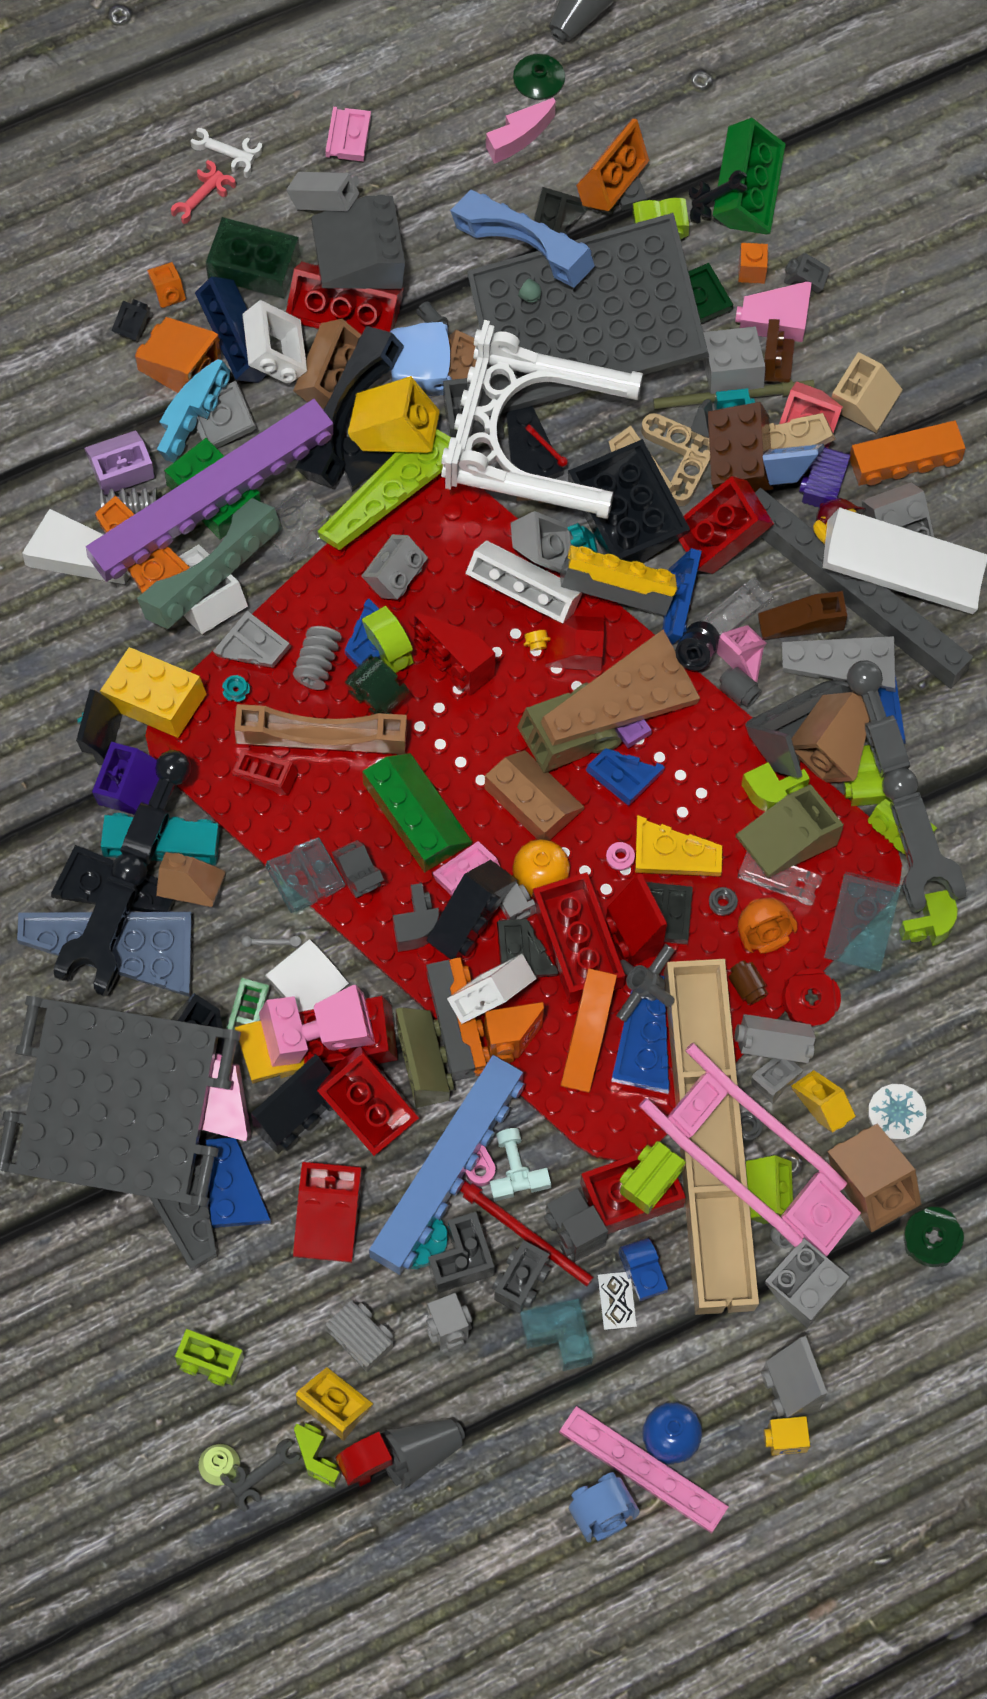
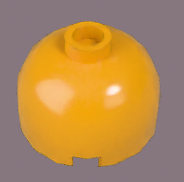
(540, 864)

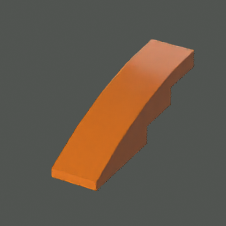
(588, 1030)

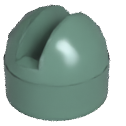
(530, 291)

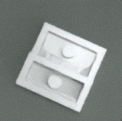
(306, 976)

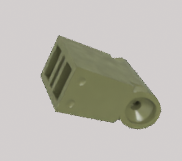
(554, 756)

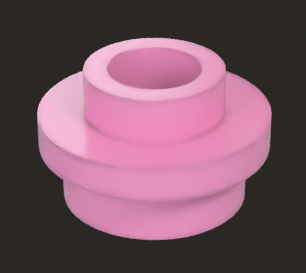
(620, 864)

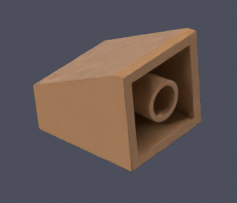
(833, 737)
(877, 1177)

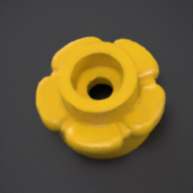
(536, 640)

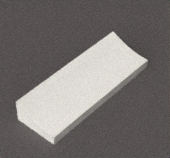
(904, 560)

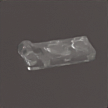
(739, 607)
(782, 882)

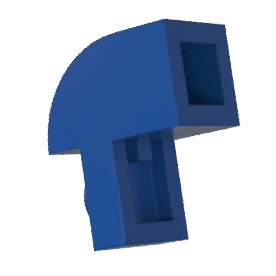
(643, 1268)

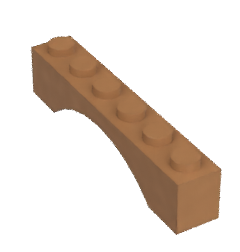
(275, 728)

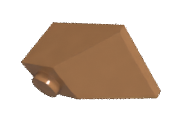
(189, 879)

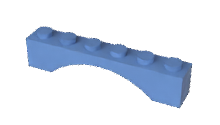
(484, 217)

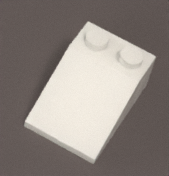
(217, 605)

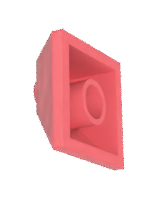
(809, 401)

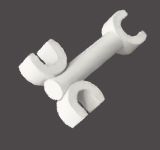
(242, 158)

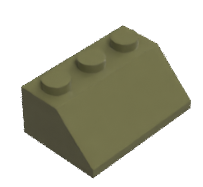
(423, 1056)

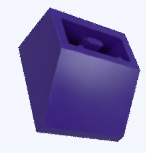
(125, 779)

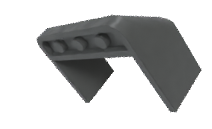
(777, 726)

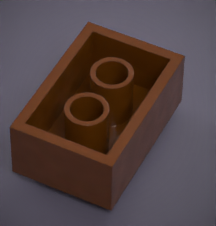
(738, 443)

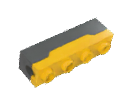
(618, 580)

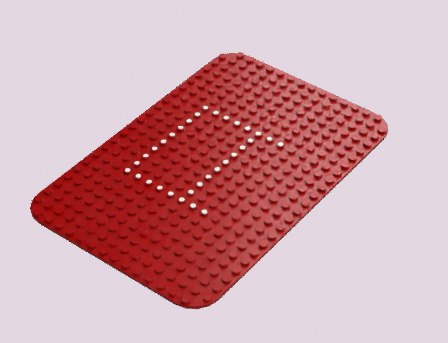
(464, 738)

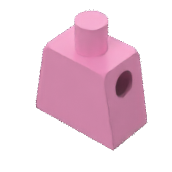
(341, 1021)

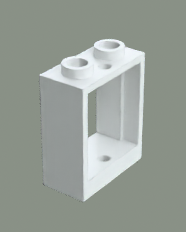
(268, 320)
(491, 988)

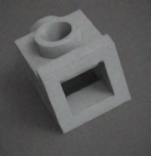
(516, 905)

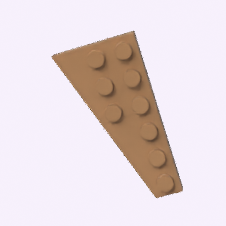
(632, 690)

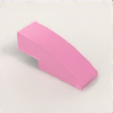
(520, 130)

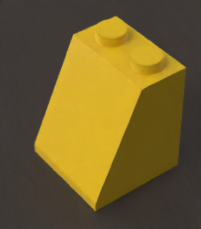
(394, 418)

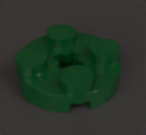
(948, 1229)

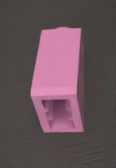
(784, 303)
(227, 1109)

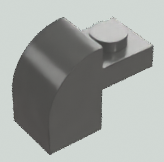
(357, 868)
(414, 927)

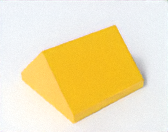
(333, 1402)

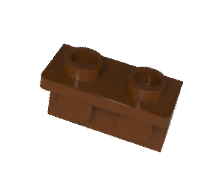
(778, 354)

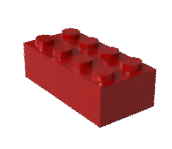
(576, 933)

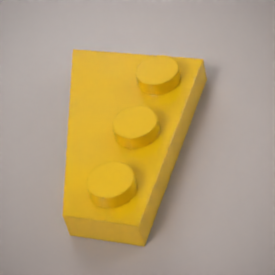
(672, 852)

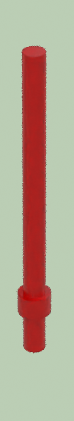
(473, 1193)

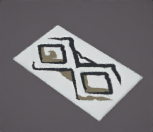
(617, 1301)

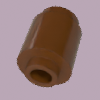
(748, 982)

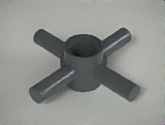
(646, 983)

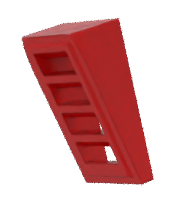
(281, 779)

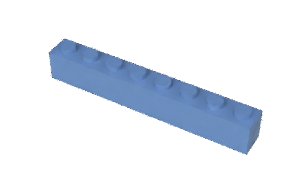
(446, 1165)

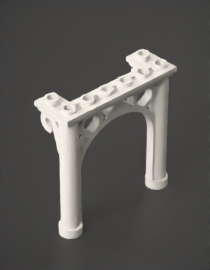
(504, 355)

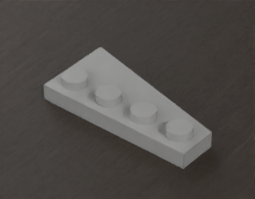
(836, 656)

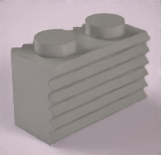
(360, 1335)

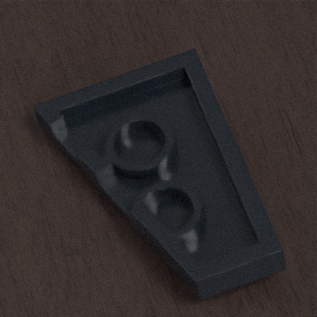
(525, 449)

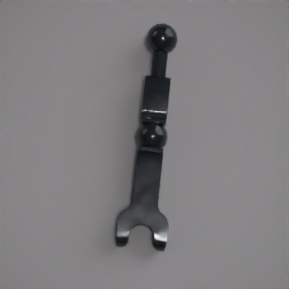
(127, 872)

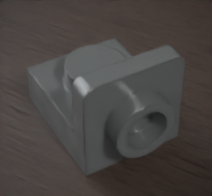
(807, 269)

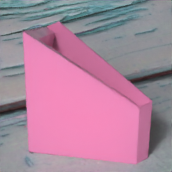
(742, 649)

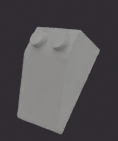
(794, 1381)

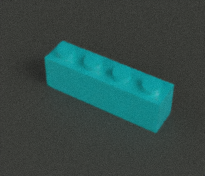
(180, 836)

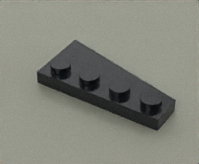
(87, 874)

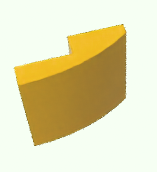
(257, 1057)

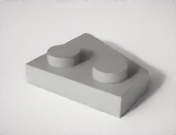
(252, 643)

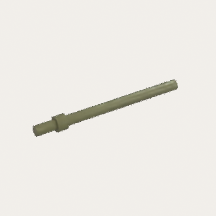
(698, 398)

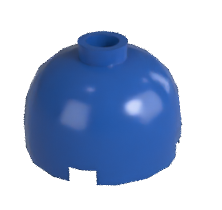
(672, 1433)

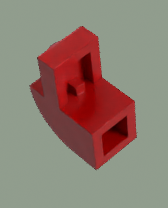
(364, 1459)

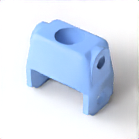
(423, 356)

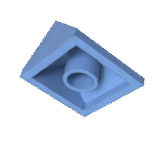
(790, 463)

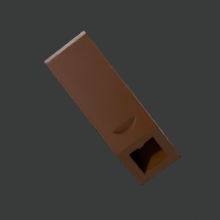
(805, 616)

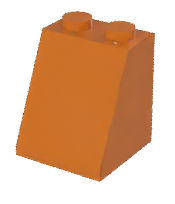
(177, 352)

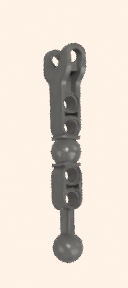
(901, 787)

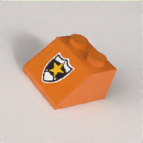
(512, 1029)

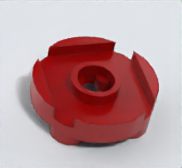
(821, 985)

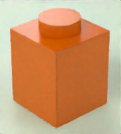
(753, 263)

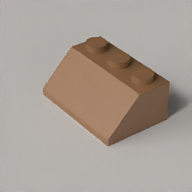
(327, 361)
(531, 795)

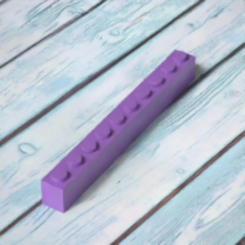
(210, 490)

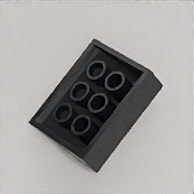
(642, 507)

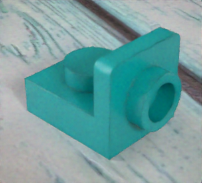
(732, 398)

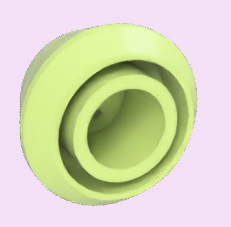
(209, 1459)

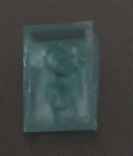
(862, 921)

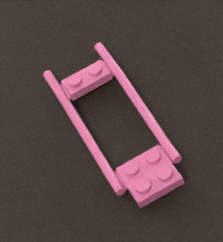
(818, 1211)

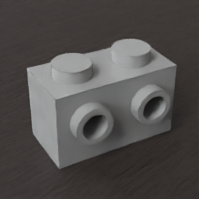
(394, 567)
(448, 1322)

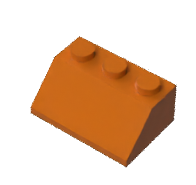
(614, 169)

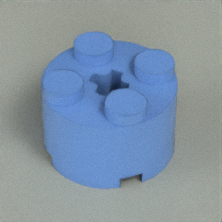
(603, 1507)

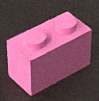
(283, 1031)

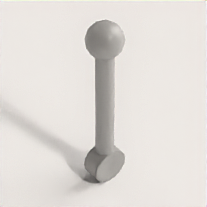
(294, 942)

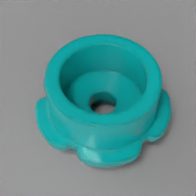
(232, 682)

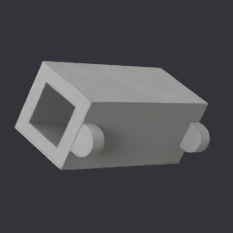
(323, 191)
(775, 1038)

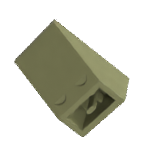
(791, 831)

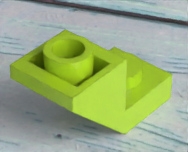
(310, 1445)

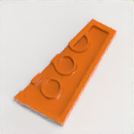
(160, 564)

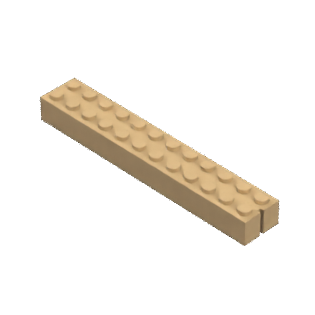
(715, 1215)

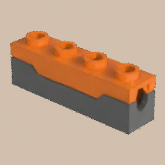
(461, 1041)

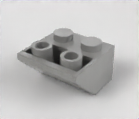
(901, 507)
(806, 1282)

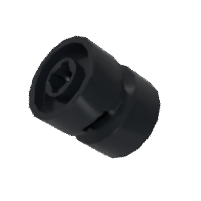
(697, 645)

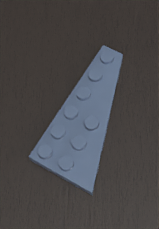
(149, 948)

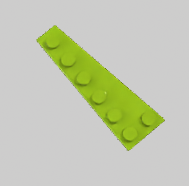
(385, 490)

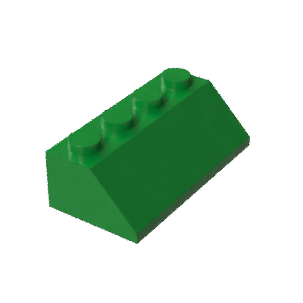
(760, 156)
(415, 810)

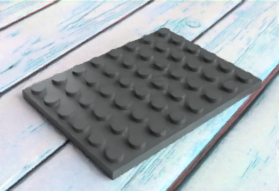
(622, 316)

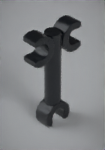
(705, 196)

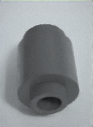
(739, 686)

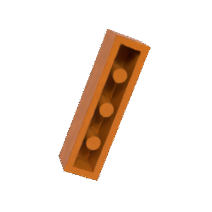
(907, 453)

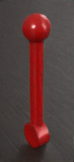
(562, 461)

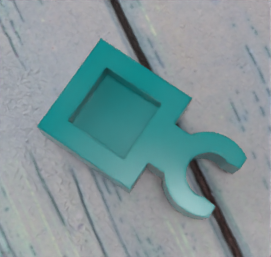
(582, 537)

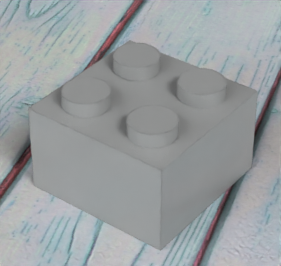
(734, 360)

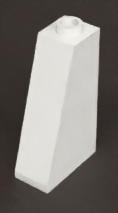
(61, 547)

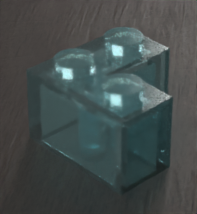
(559, 1325)

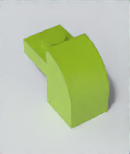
(388, 638)
(766, 789)
(938, 919)

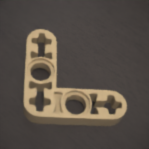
(691, 455)

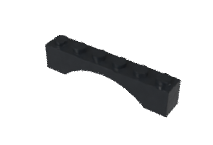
(371, 359)

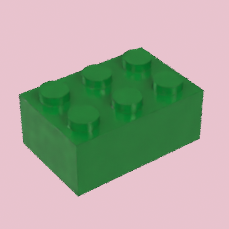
(194, 462)

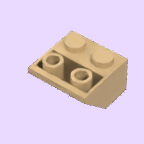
(866, 392)

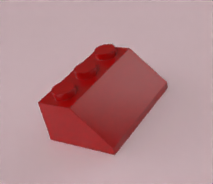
(367, 1101)

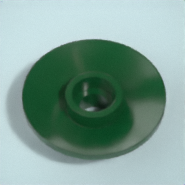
(538, 85)

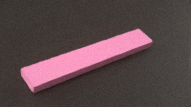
(643, 1469)

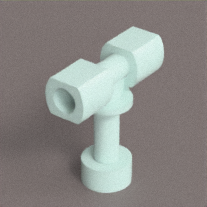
(518, 1177)

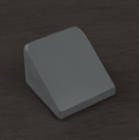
(700, 422)

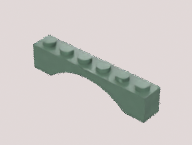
(174, 596)

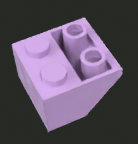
(120, 462)

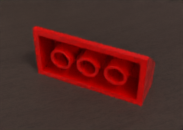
(354, 305)

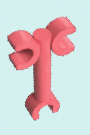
(212, 180)

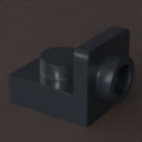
(131, 319)

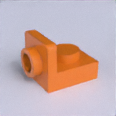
(167, 284)

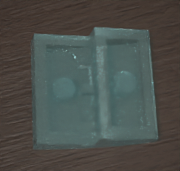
(305, 875)

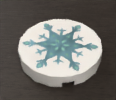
(897, 1111)

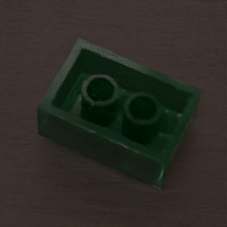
(253, 257)

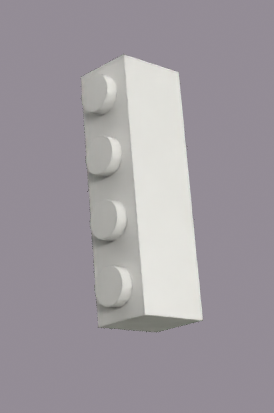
(523, 581)

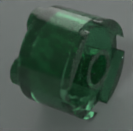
(376, 686)

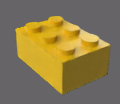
(154, 692)

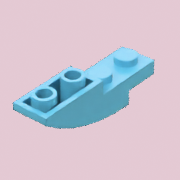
(193, 400)

